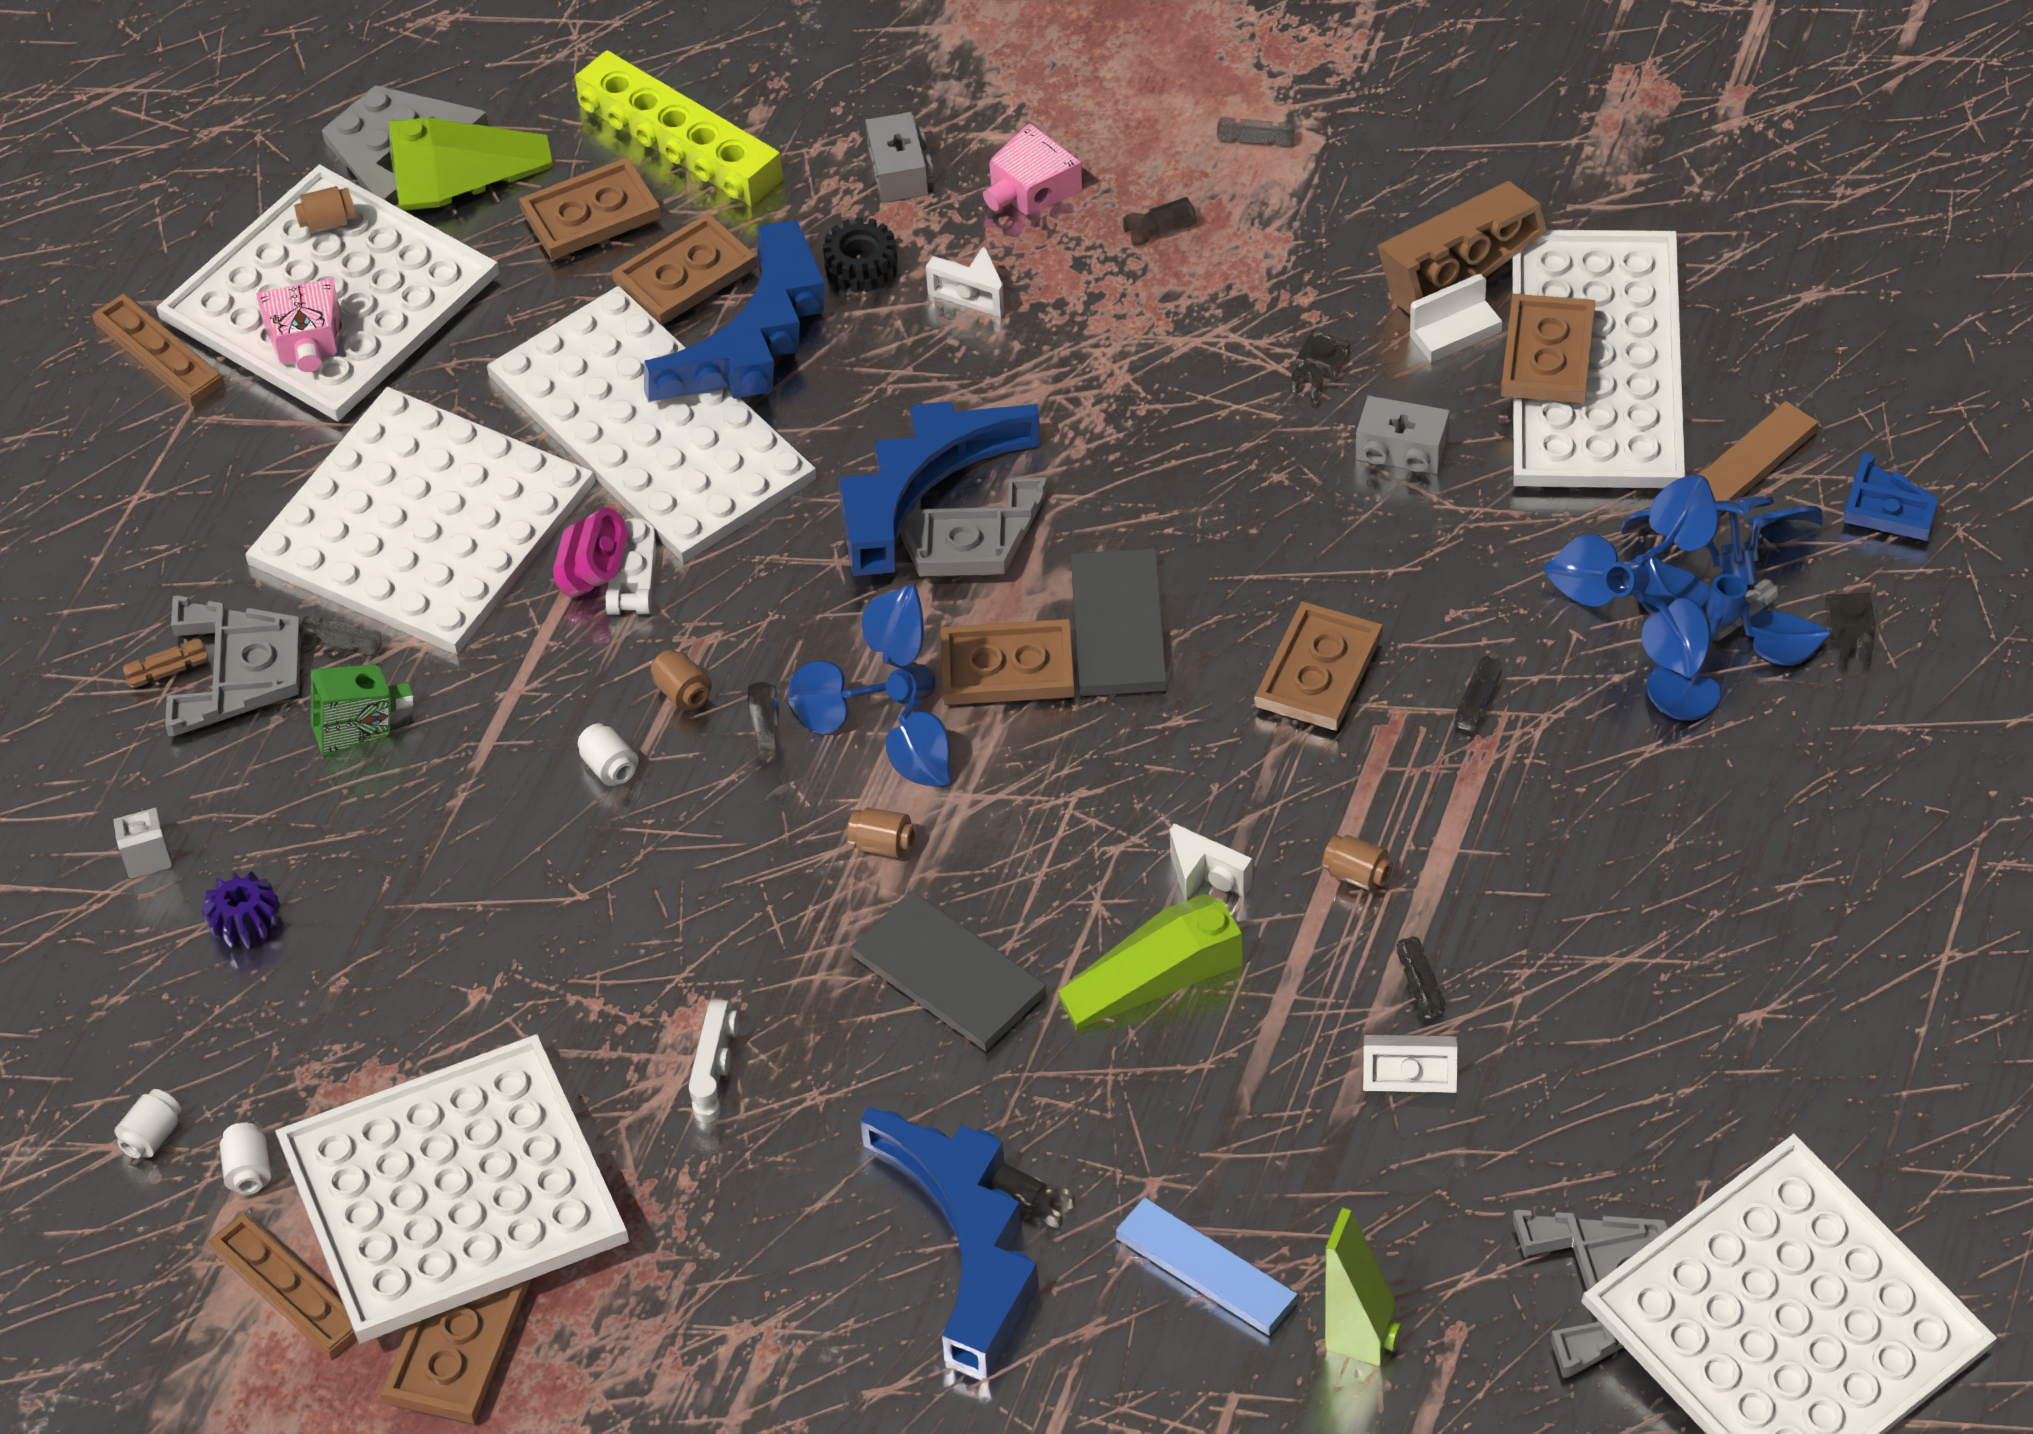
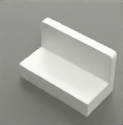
(1453, 319)
(1410, 1063)

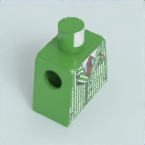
(353, 706)

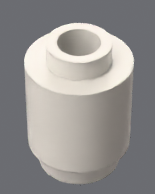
(607, 754)
(148, 1124)
(244, 1158)

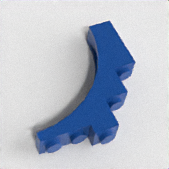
(767, 327)
(908, 467)
(959, 1175)

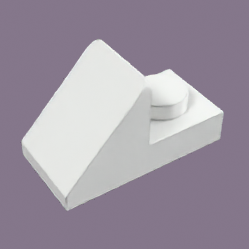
(967, 286)
(142, 843)
(1202, 859)

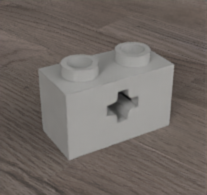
(897, 156)
(1402, 434)

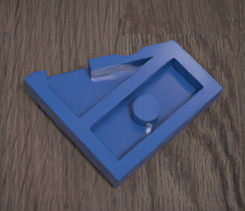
(1889, 502)

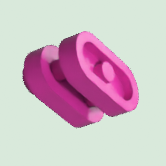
(590, 552)

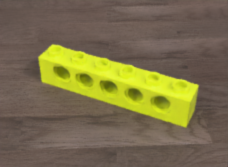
(679, 128)

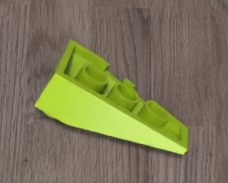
(447, 158)
(1160, 957)
(1357, 1297)

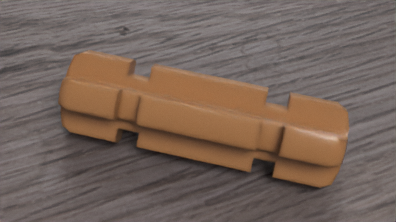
(165, 663)

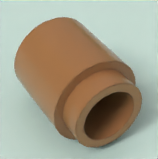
(325, 209)
(680, 680)
(881, 832)
(1357, 862)

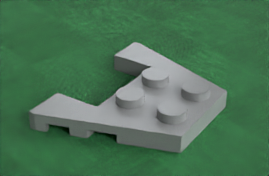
(362, 132)
(972, 538)
(253, 662)
(1599, 1251)

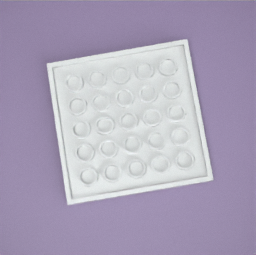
(390, 277)
(421, 519)
(450, 1188)
(1788, 1309)

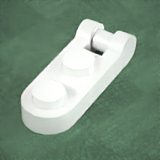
(634, 582)
(712, 1059)

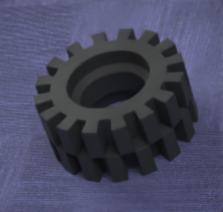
(861, 271)

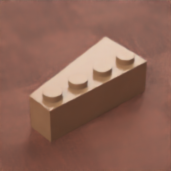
(1460, 243)

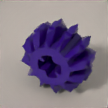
(241, 909)

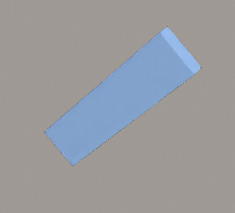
(1206, 1266)

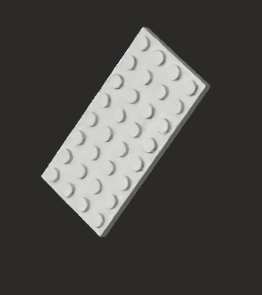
(1633, 402)
(680, 462)

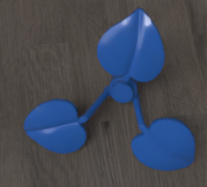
(1736, 557)
(1591, 574)
(896, 628)
(1776, 635)

